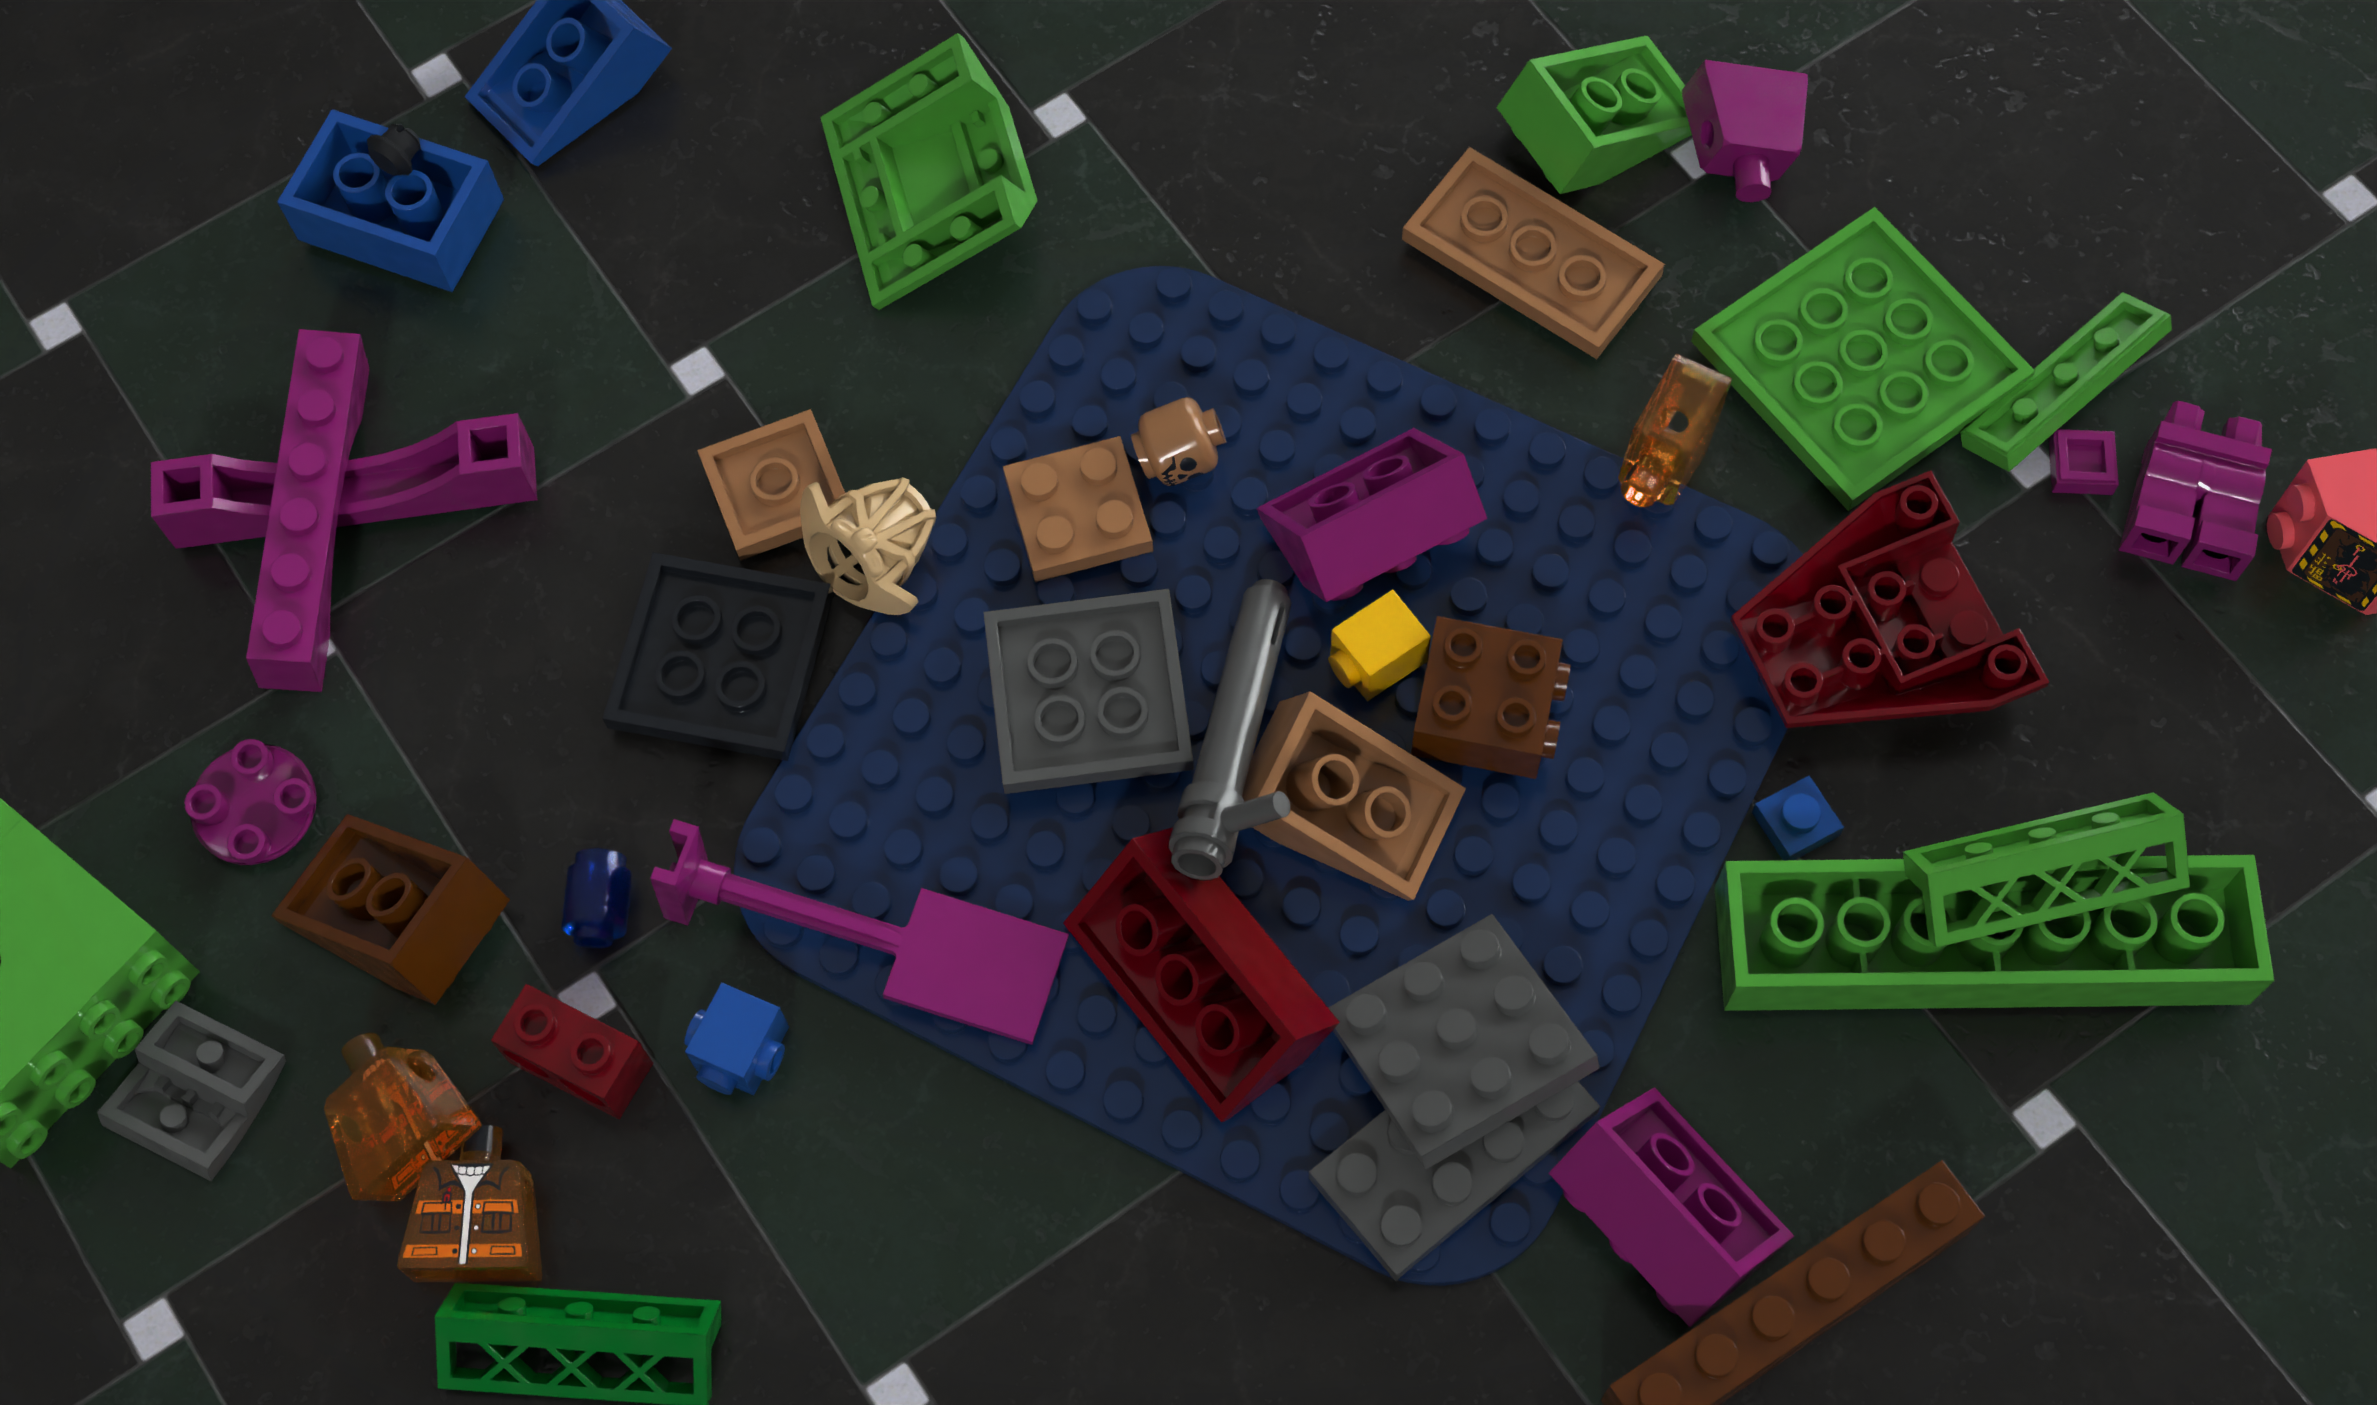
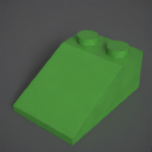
(1596, 111)

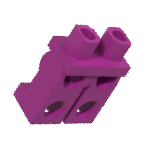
(2199, 493)

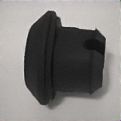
(394, 149)

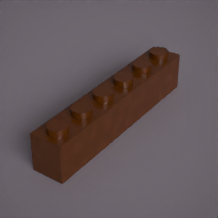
(1805, 1296)

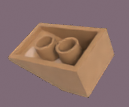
(1351, 795)

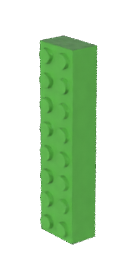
(1861, 941)

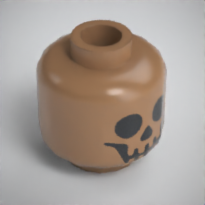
(1178, 441)

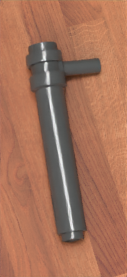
(1213, 805)

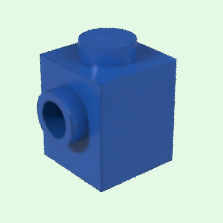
(736, 1041)

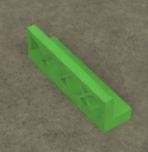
(2045, 845)

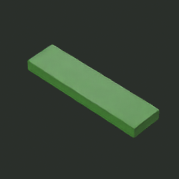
(2066, 381)

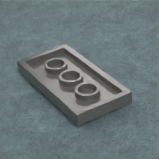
(1410, 1210)

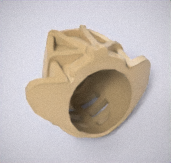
(883, 530)

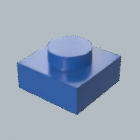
(1797, 819)

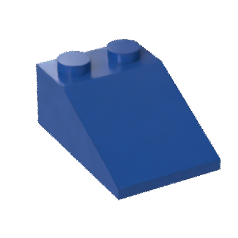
(565, 72)

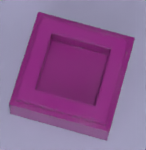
(2083, 462)

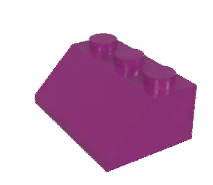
(1374, 514)
(1670, 1205)

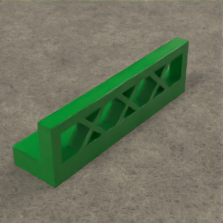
(582, 1322)

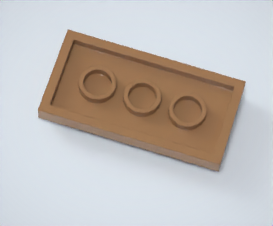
(1533, 252)

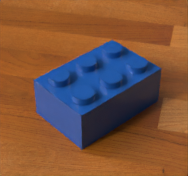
(405, 224)

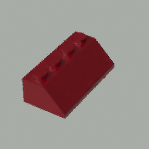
(1199, 975)

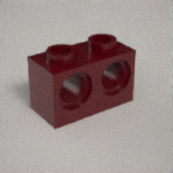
(572, 1051)

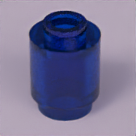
(597, 898)

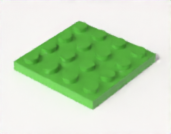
(1861, 357)

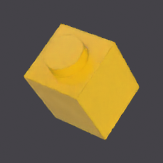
(1378, 646)

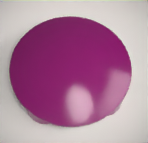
(252, 803)

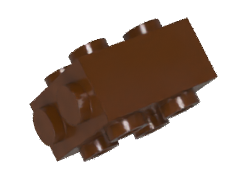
(1490, 698)

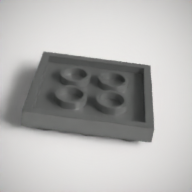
(1087, 691)
(1461, 1041)

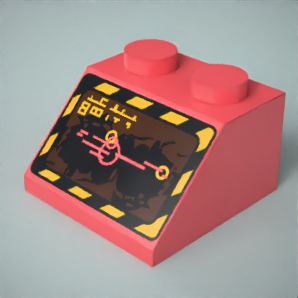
(2330, 527)

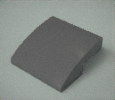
(193, 1090)

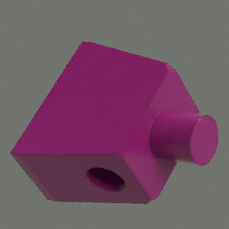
(1746, 123)

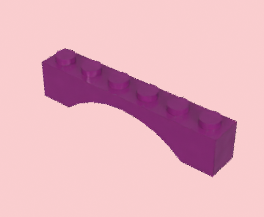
(456, 470)
(296, 569)

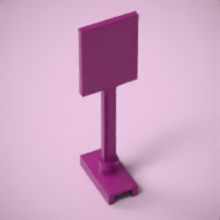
(948, 958)

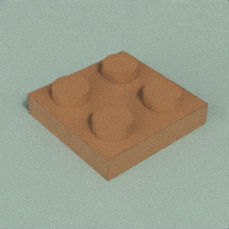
(763, 478)
(1078, 509)

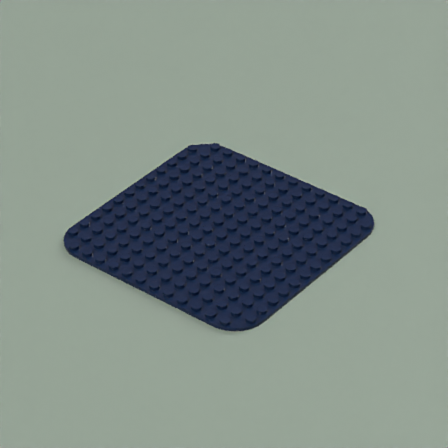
(1581, 867)

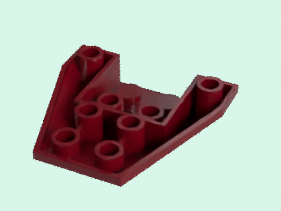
(1884, 622)

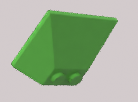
(927, 169)

